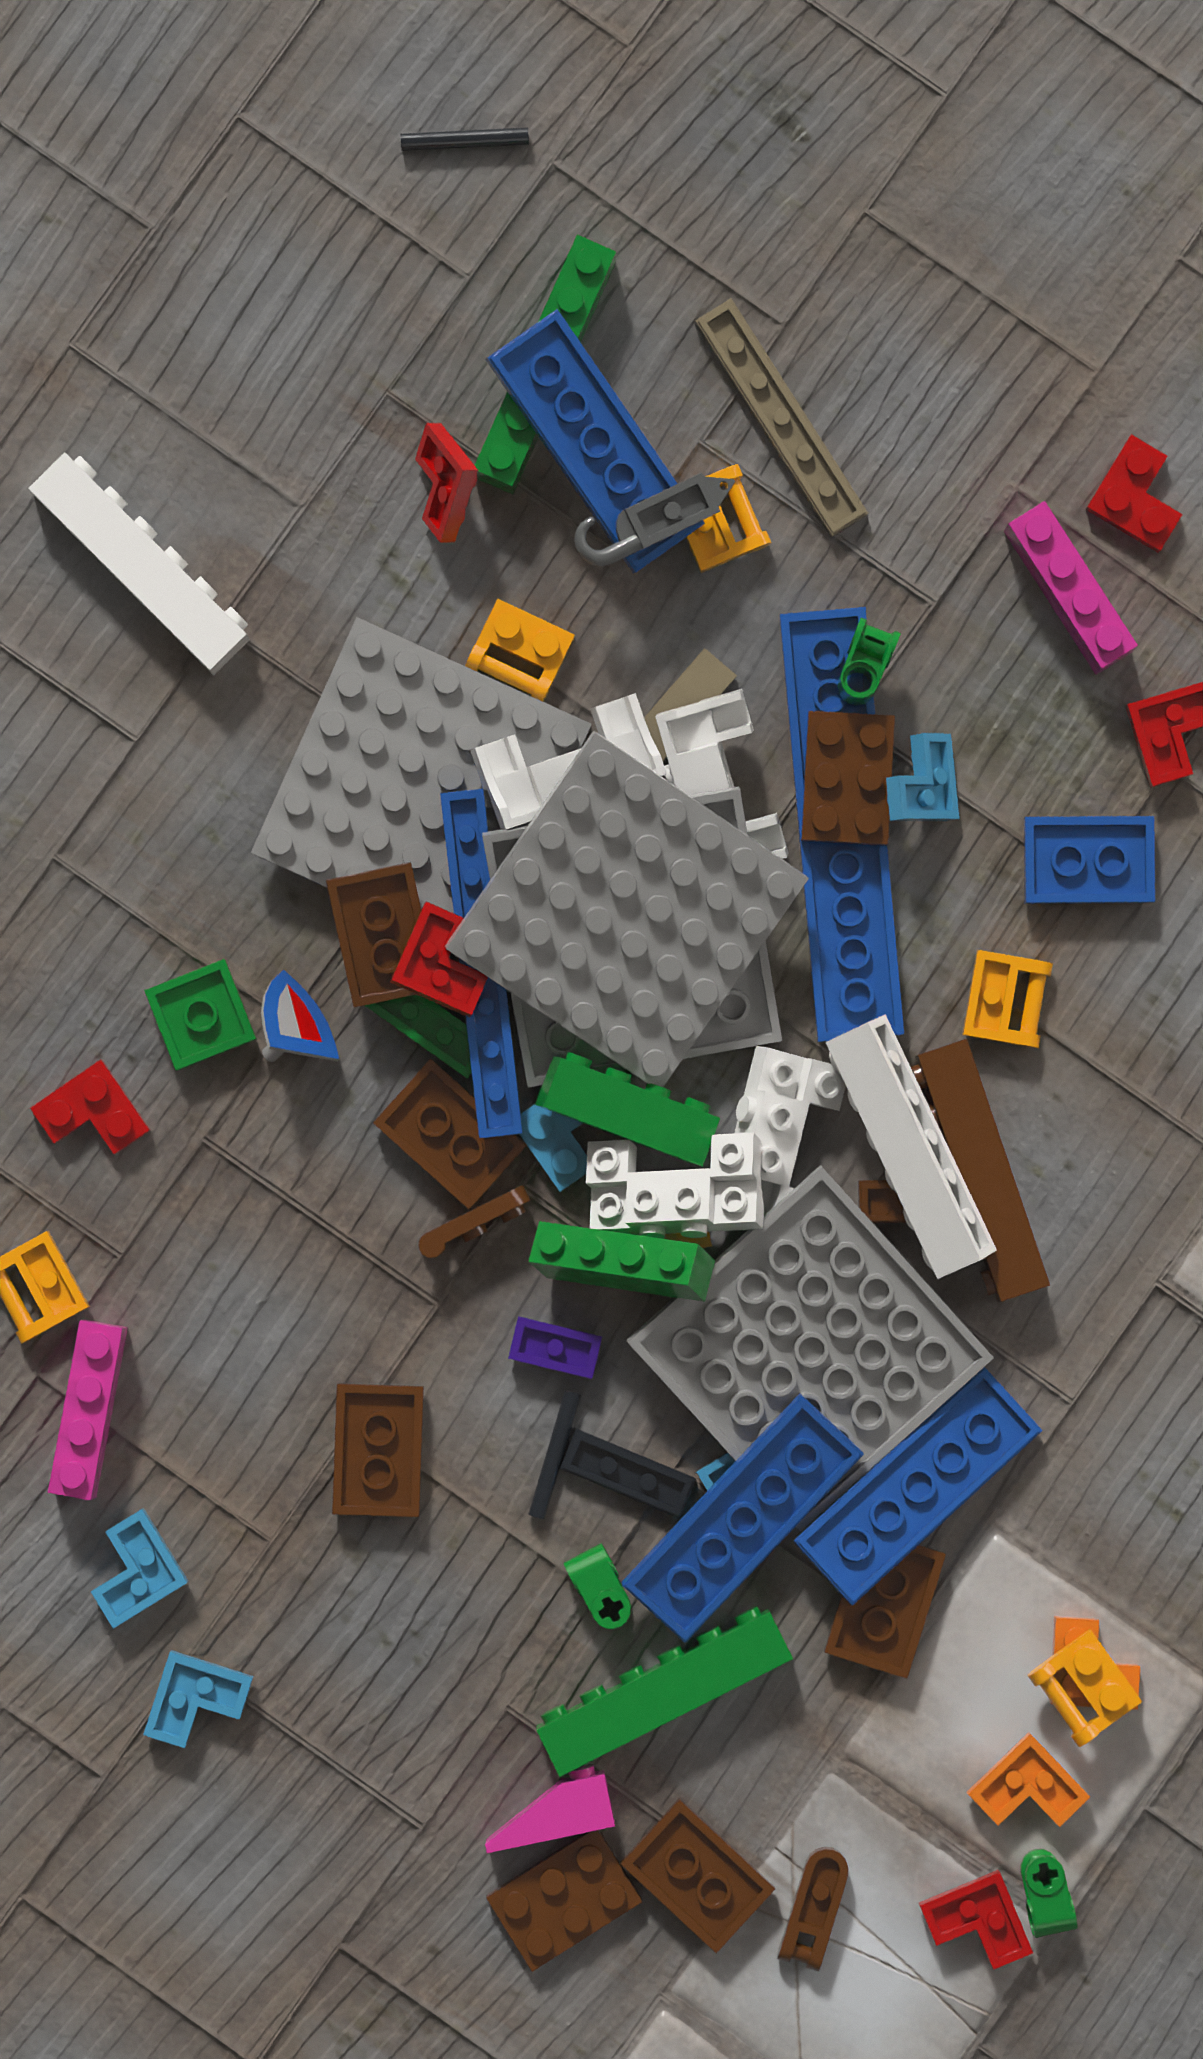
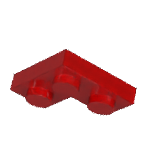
(452, 481)
(1124, 500)
(1159, 730)
(430, 971)
(92, 1097)
(983, 1907)

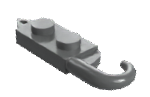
(656, 518)

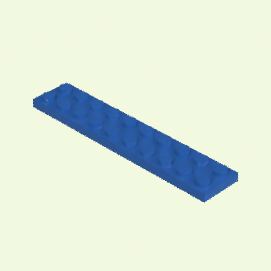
(847, 883)

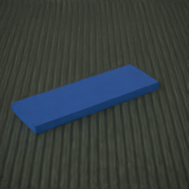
(584, 426)
(917, 1486)
(742, 1518)

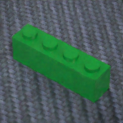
(628, 1110)
(622, 1261)

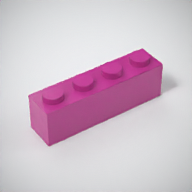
(1070, 587)
(87, 1409)

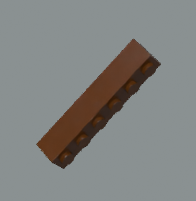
(976, 1146)

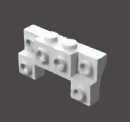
(698, 759)
(521, 790)
(776, 1111)
(676, 1200)

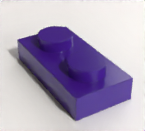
(555, 1347)

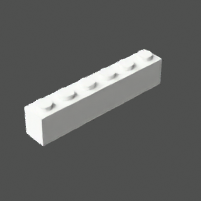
(139, 563)
(910, 1147)

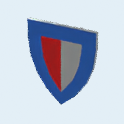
(294, 1022)

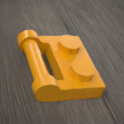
(714, 541)
(524, 638)
(993, 995)
(48, 1282)
(1096, 1679)

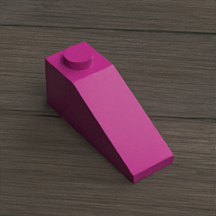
(566, 1809)

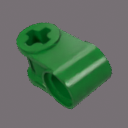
(868, 655)
(597, 1579)
(1047, 1901)

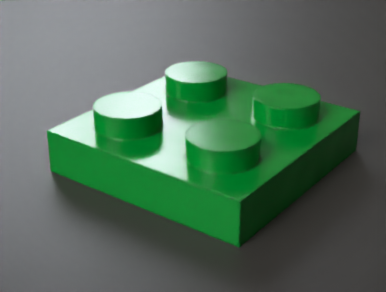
(200, 1014)

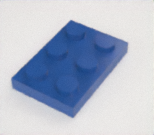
(1089, 860)

